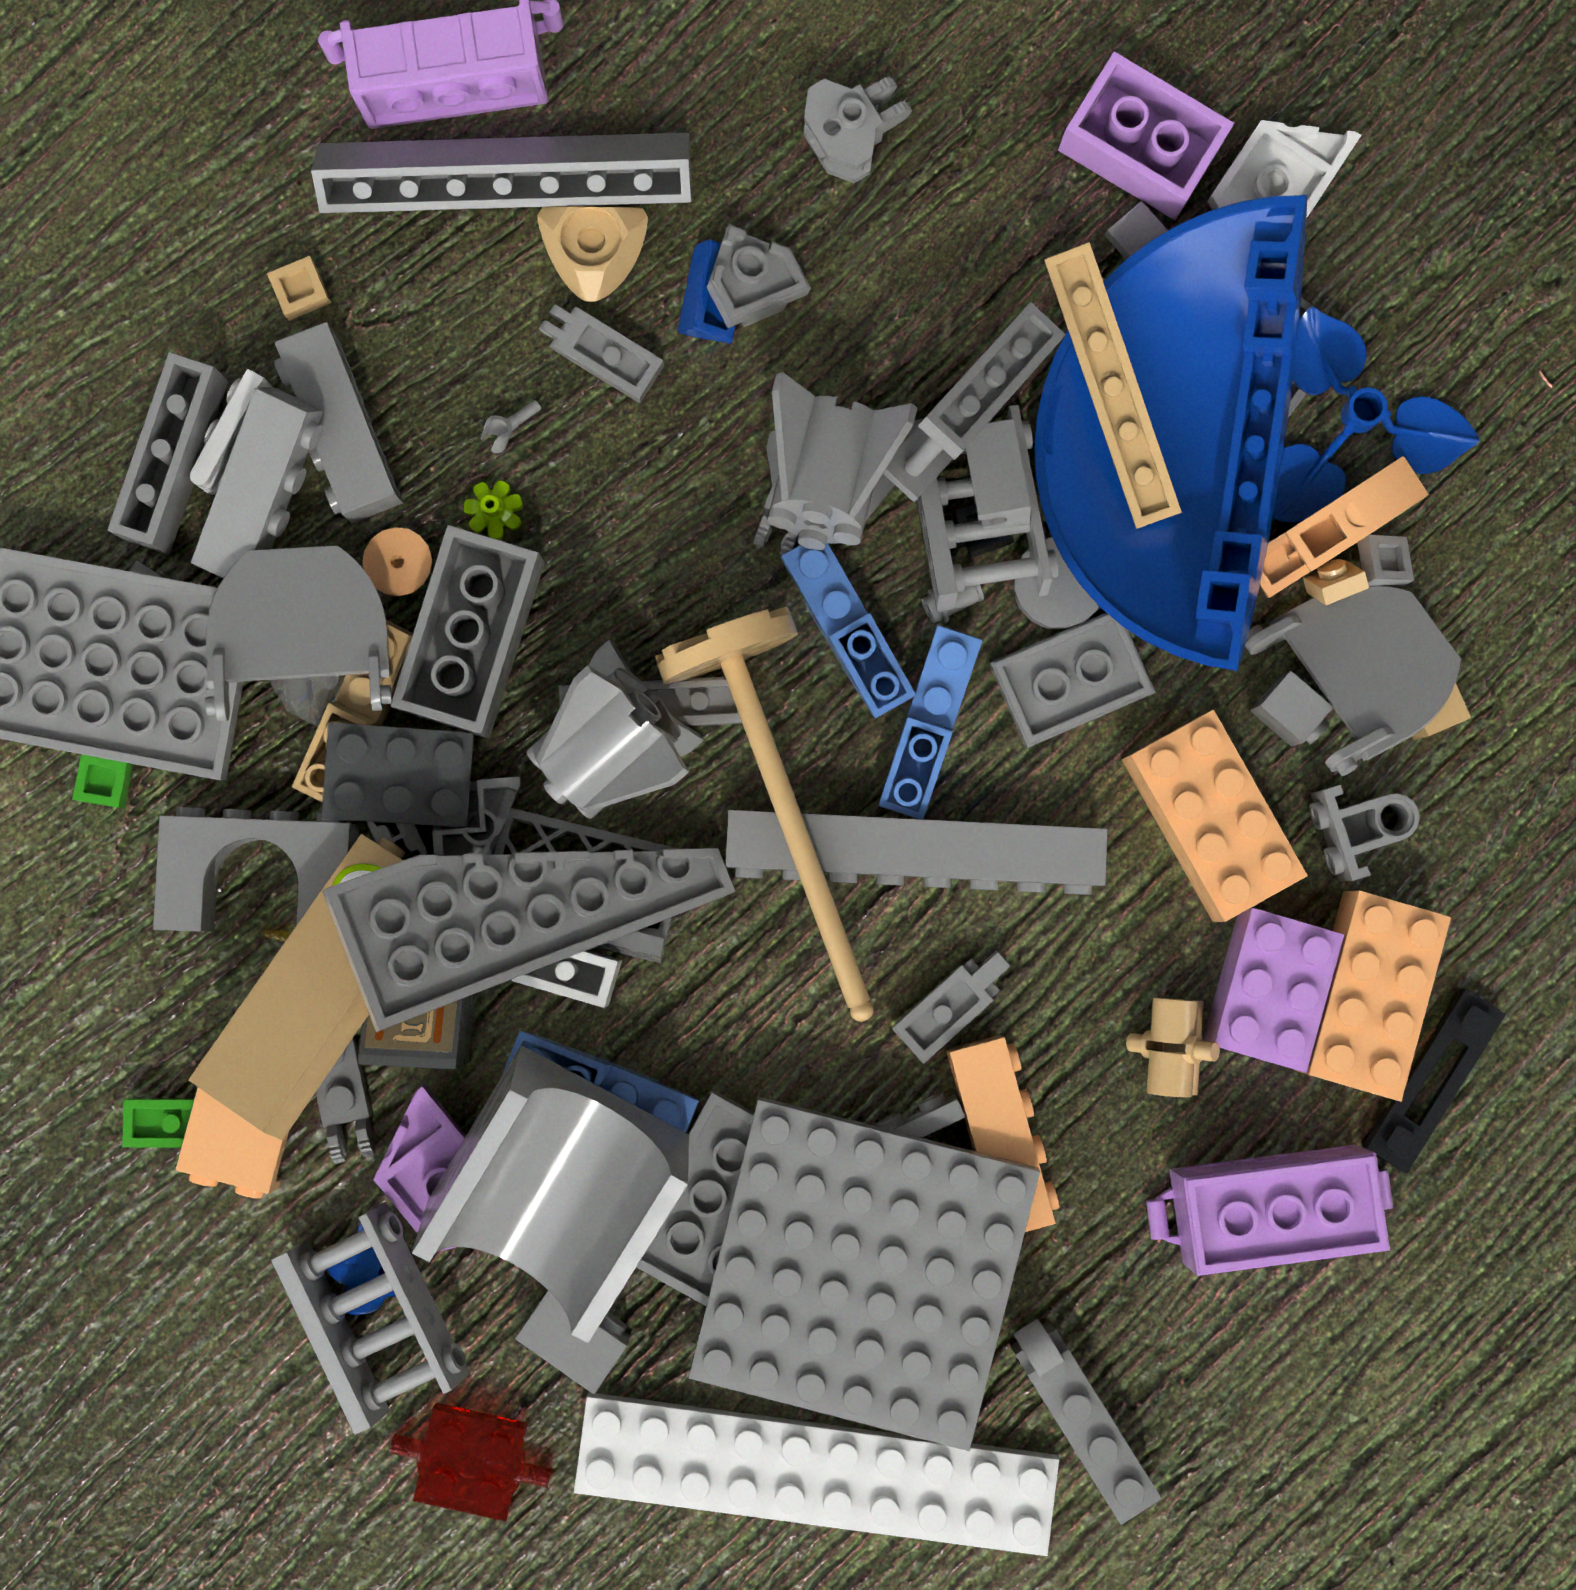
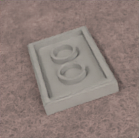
(1071, 679)

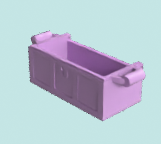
(445, 63)
(1276, 1209)

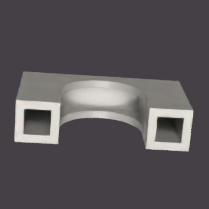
(196, 847)

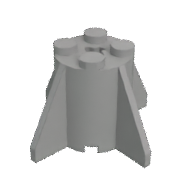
(829, 463)
(610, 739)

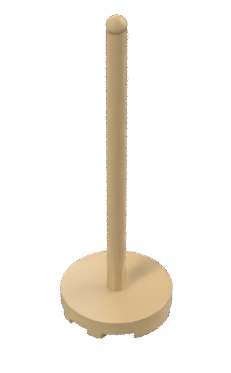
(727, 648)

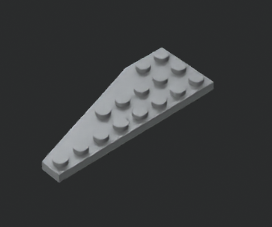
(473, 921)

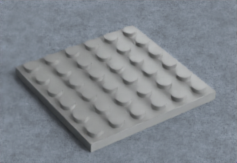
(864, 1273)

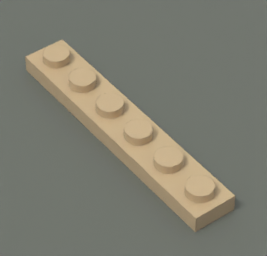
(1112, 385)

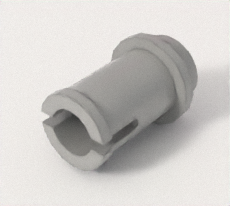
(964, 599)

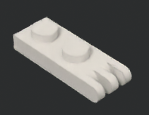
(223, 433)

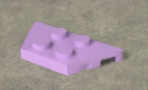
(418, 1155)

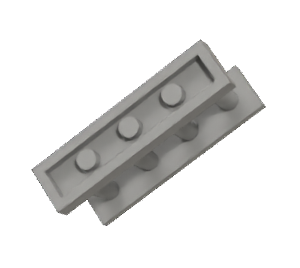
(973, 401)
(943, 535)
(331, 1337)

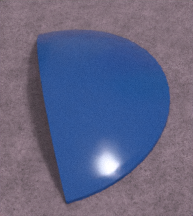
(1214, 354)

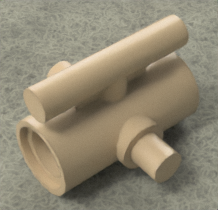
(1174, 1047)

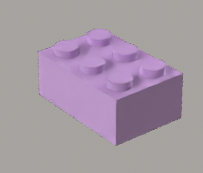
(1144, 135)
(1273, 988)

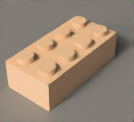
(1214, 817)
(1377, 993)

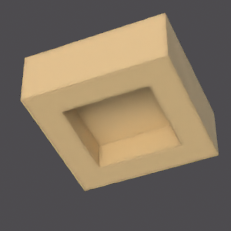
(299, 288)
(1335, 581)

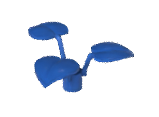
(1426, 429)

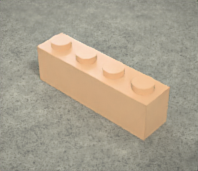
(999, 1113)

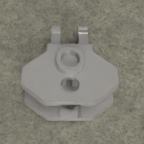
(846, 126)

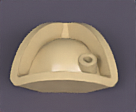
(593, 245)

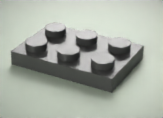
(396, 775)

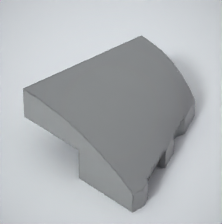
(487, 813)

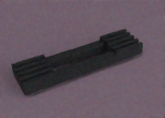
(1466, 1021)

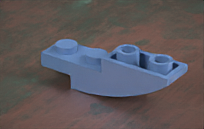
(848, 629)
(930, 722)
(636, 1088)

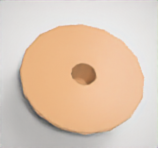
(397, 561)

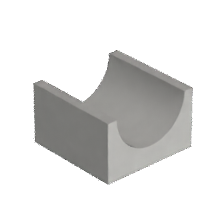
(559, 1186)

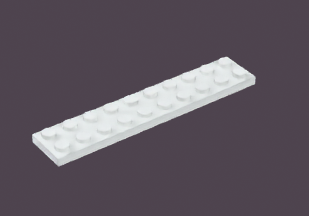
(816, 1474)

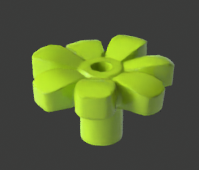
(497, 517)

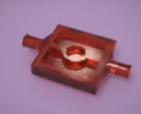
(470, 1461)

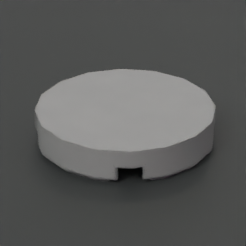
(1065, 603)

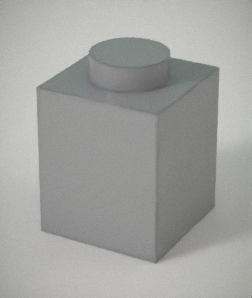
(1293, 710)

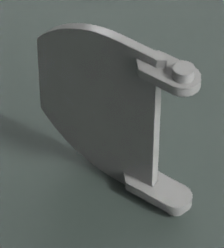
(295, 618)
(1373, 661)

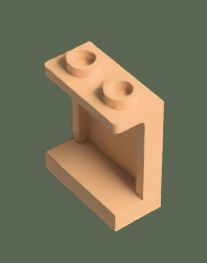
(229, 1150)

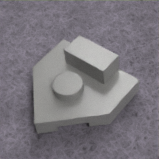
(753, 278)

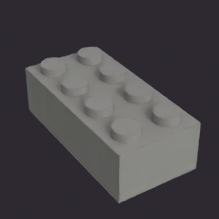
(468, 631)

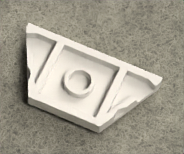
(1284, 163)

